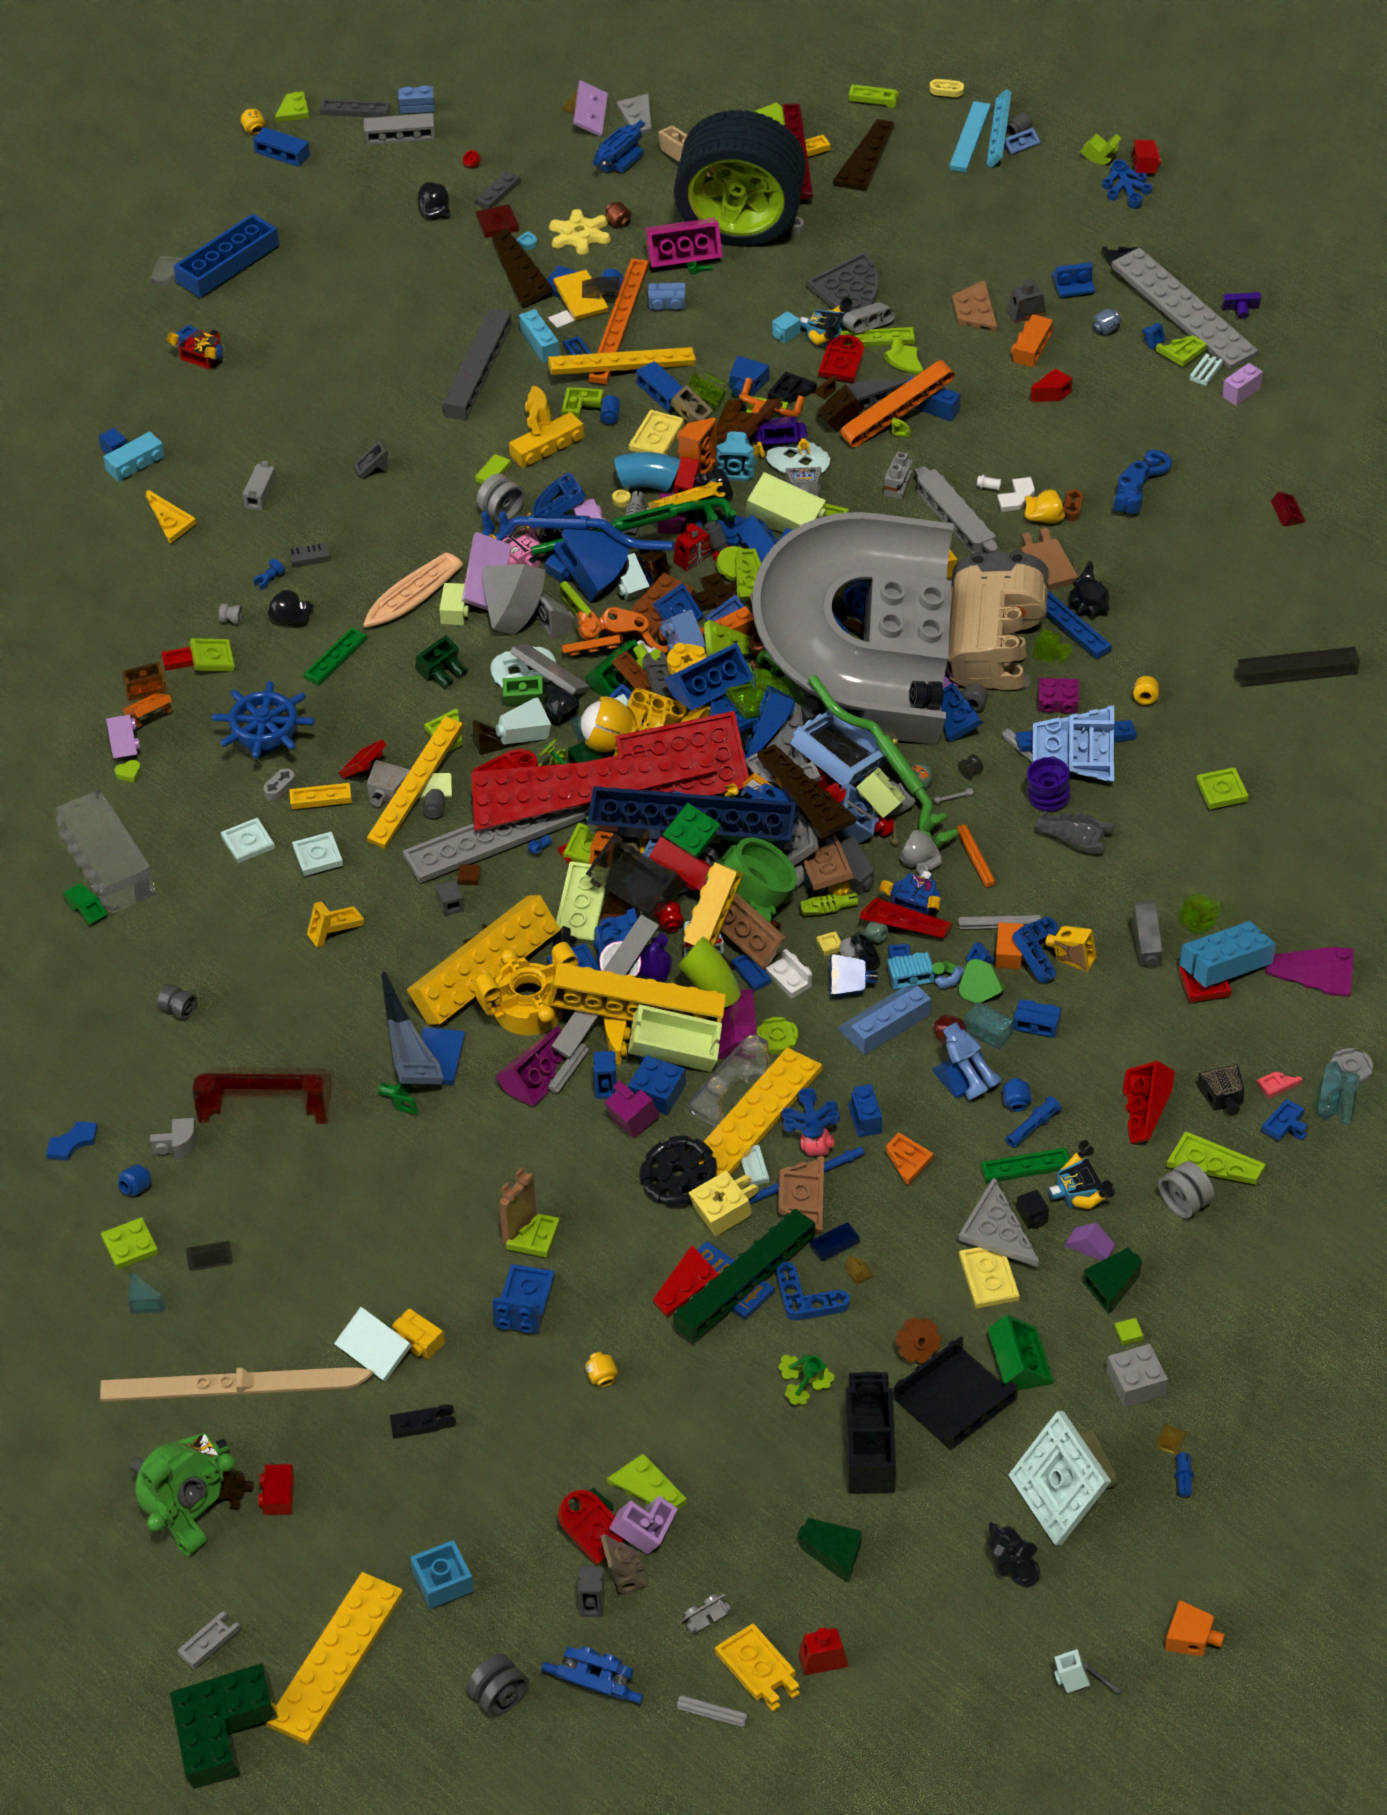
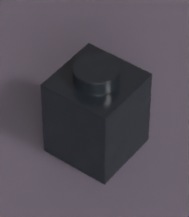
(1032, 1209)

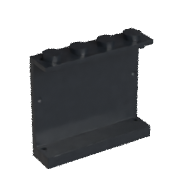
(953, 1394)

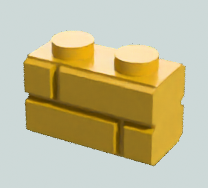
(420, 1332)

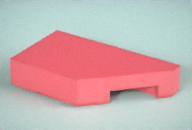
(1277, 1083)

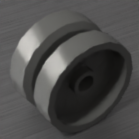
(497, 1685)

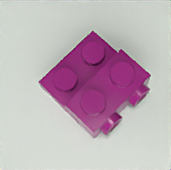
(1058, 695)

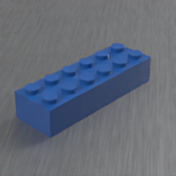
(226, 255)

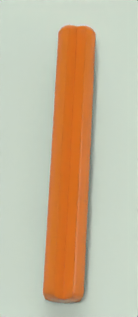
(976, 856)

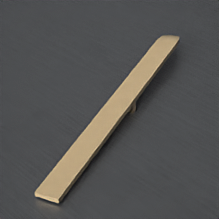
(233, 1383)

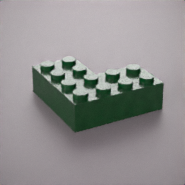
(209, 1715)

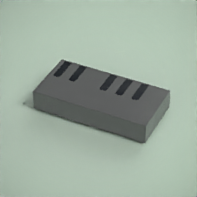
(309, 554)

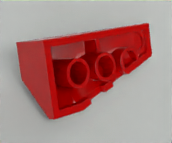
(1147, 1094)

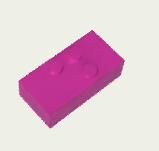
(683, 242)

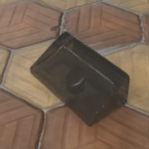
(209, 1255)

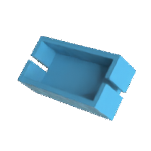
(1227, 954)

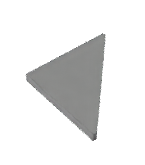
(997, 1228)

